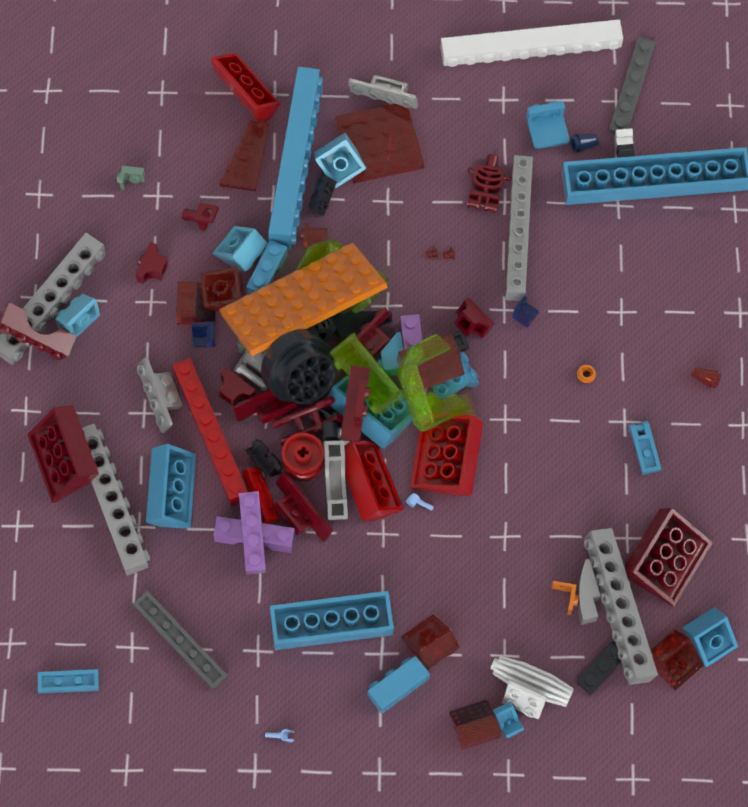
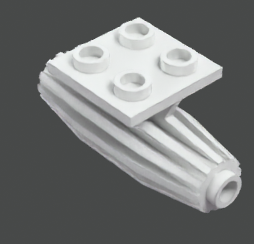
(530, 686)

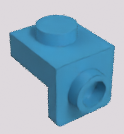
(508, 720)

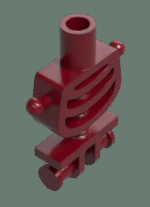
(488, 180)

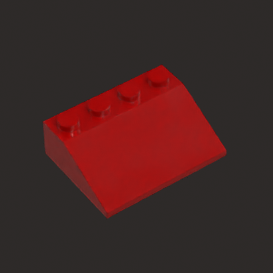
(448, 456)

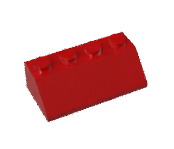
(245, 85)
(370, 481)

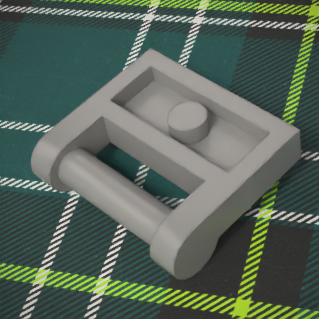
(255, 362)

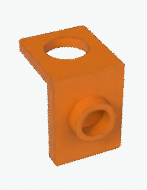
(573, 599)

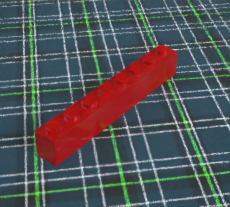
(209, 430)

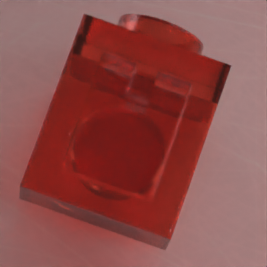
(312, 235)

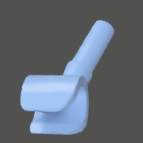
(413, 499)
(283, 735)

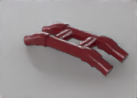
(313, 410)

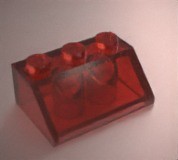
(440, 368)

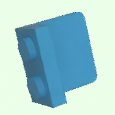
(547, 124)
(454, 385)

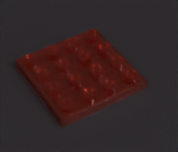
(383, 140)

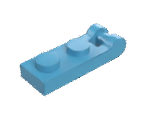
(645, 448)

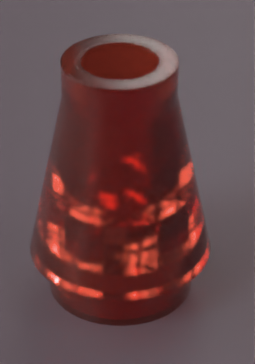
(706, 376)

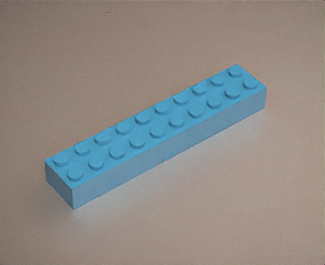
(296, 157)
(655, 176)

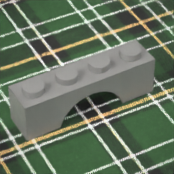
(335, 480)

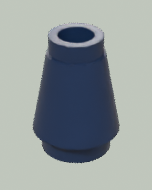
(583, 141)

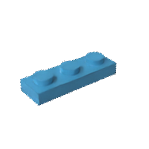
(68, 681)

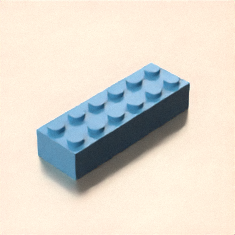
(331, 620)

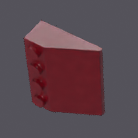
(62, 452)
(667, 556)

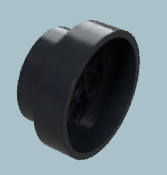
(298, 367)

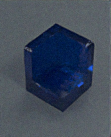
(524, 312)
(203, 334)

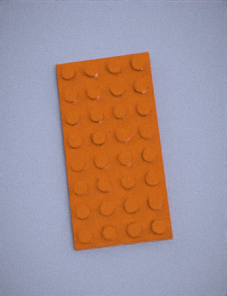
(303, 298)

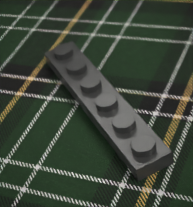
(632, 85)
(180, 640)

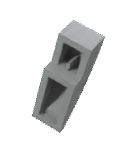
(588, 594)

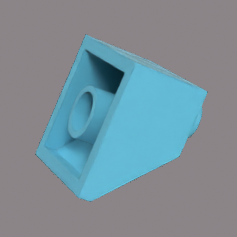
(340, 160)
(240, 247)
(79, 315)

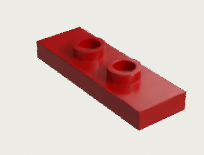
(257, 483)

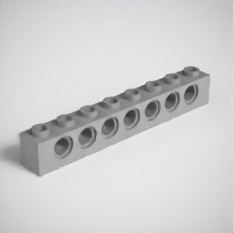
(518, 228)
(86, 246)
(131, 562)
(627, 613)

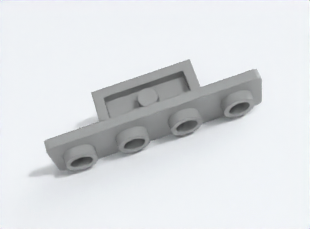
(386, 90)
(160, 392)

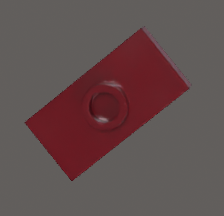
(151, 264)
(472, 319)
(234, 388)

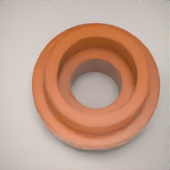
(589, 369)

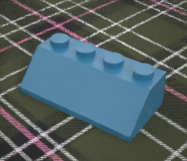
(171, 487)

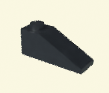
(352, 322)

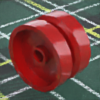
(311, 450)

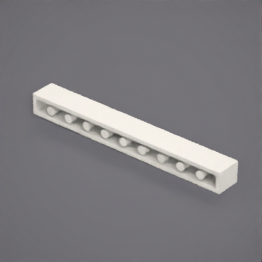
(531, 43)

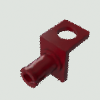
(201, 215)

